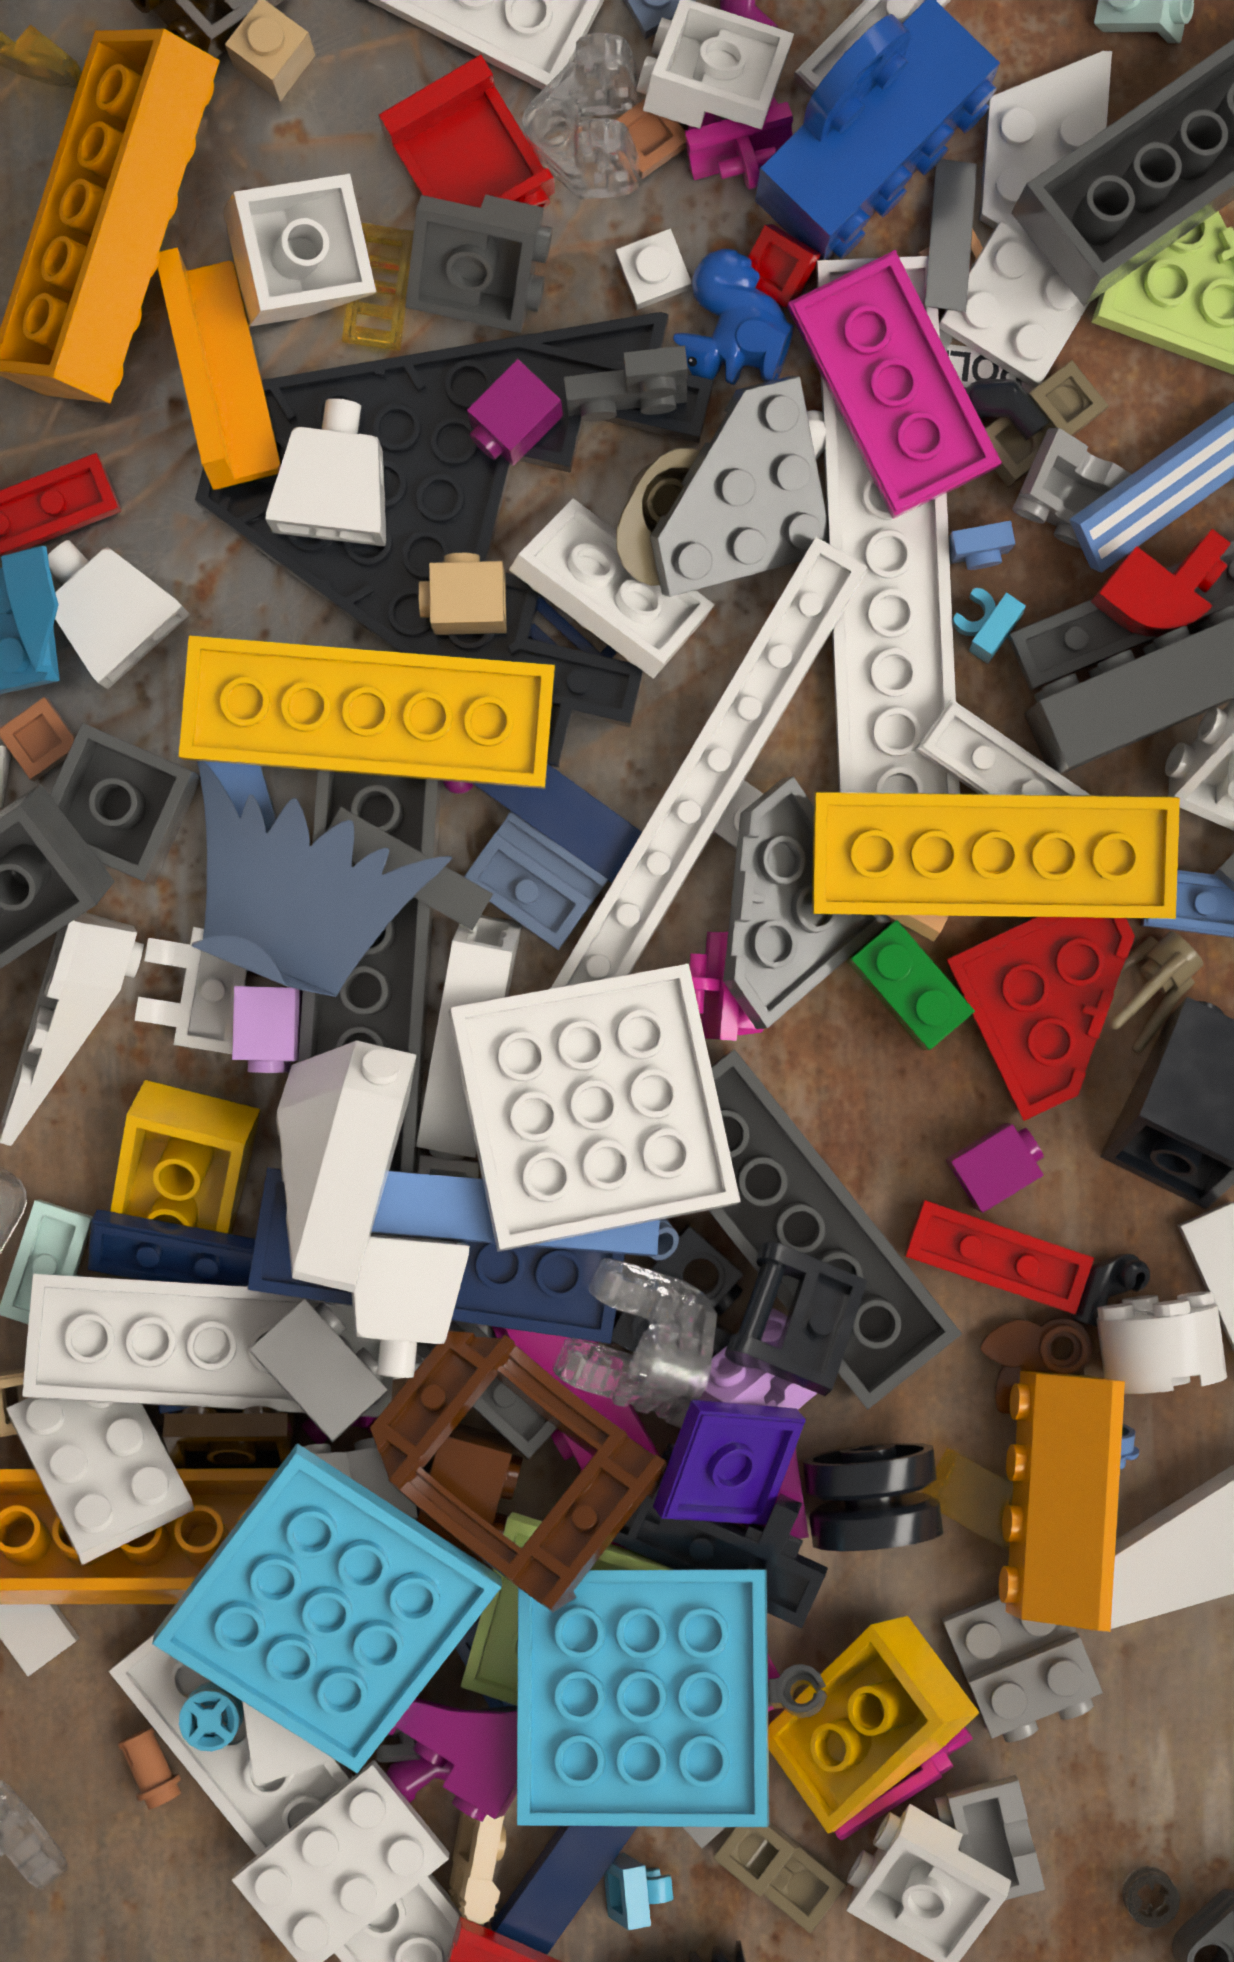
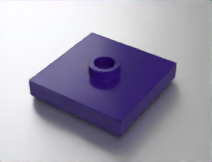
(728, 1462)

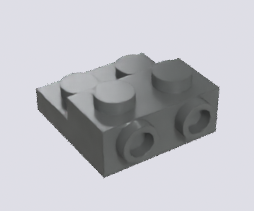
(478, 261)

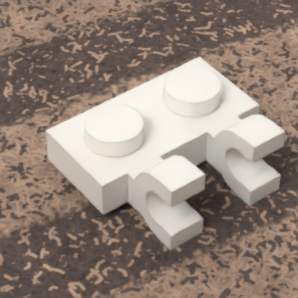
(207, 998)

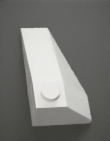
(76, 990)
(336, 1152)

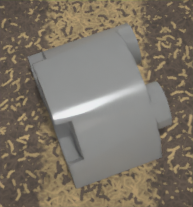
(1064, 483)
(995, 1831)

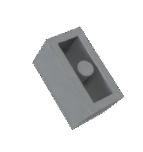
(319, 1368)

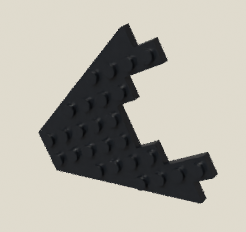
(450, 494)

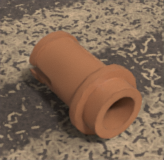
(150, 1768)

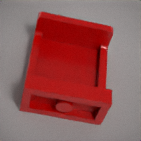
(465, 142)

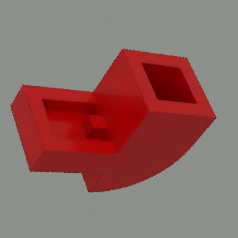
(1153, 600)

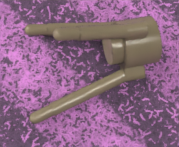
(1167, 967)

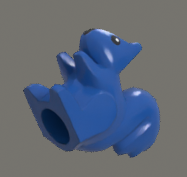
(749, 323)

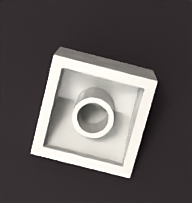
(298, 248)

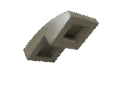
(1066, 402)
(782, 1871)

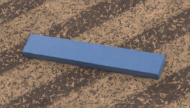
(460, 1212)

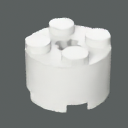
(1162, 1342)

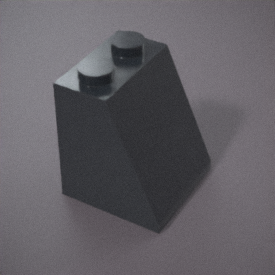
(1182, 1108)

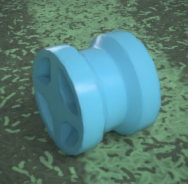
(204, 1726)

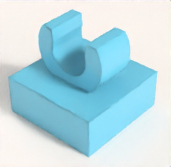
(993, 627)
(632, 1889)

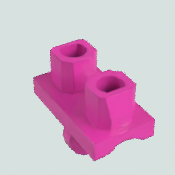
(737, 148)
(718, 1009)

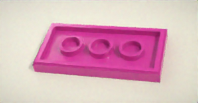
(894, 384)

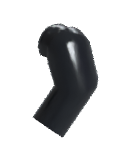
(1008, 400)
(1109, 1279)

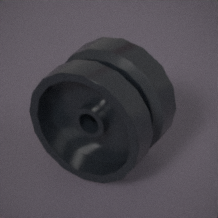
(873, 1497)

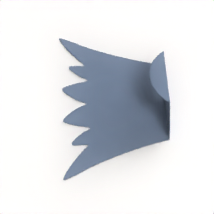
(292, 905)

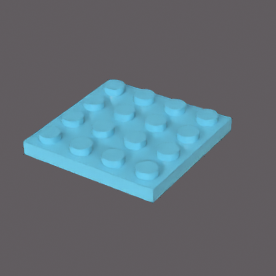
(327, 1609)
(645, 1702)

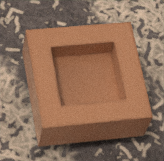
(654, 137)
(38, 739)

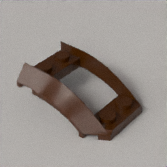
(581, 1520)

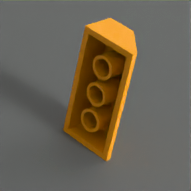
(1063, 1499)

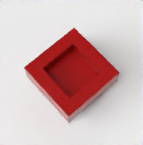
(782, 264)

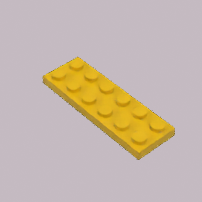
(366, 712)
(995, 855)

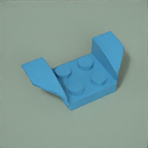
(27, 621)

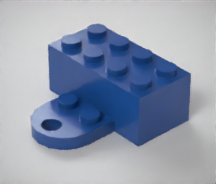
(875, 124)

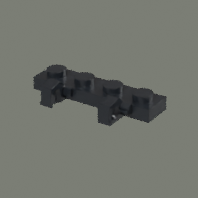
(710, 1545)

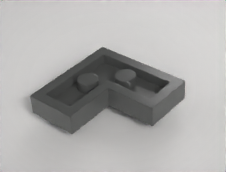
(649, 381)

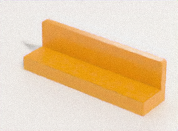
(219, 371)

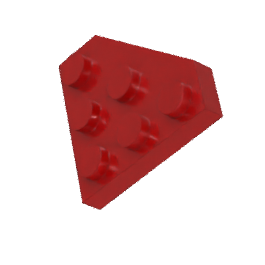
(1043, 1001)

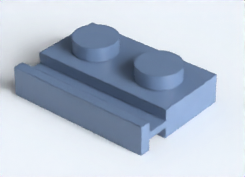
(536, 880)

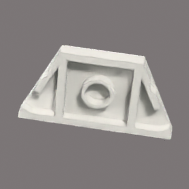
(1038, 127)

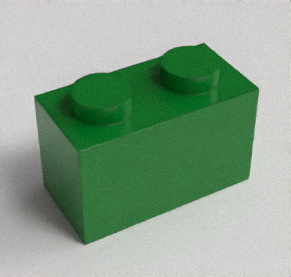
(910, 986)

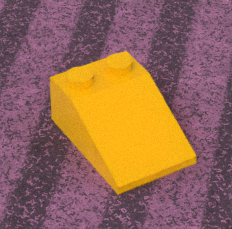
(184, 1158)
(881, 1719)

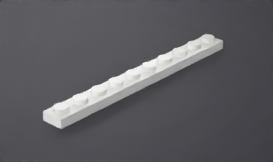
(715, 766)

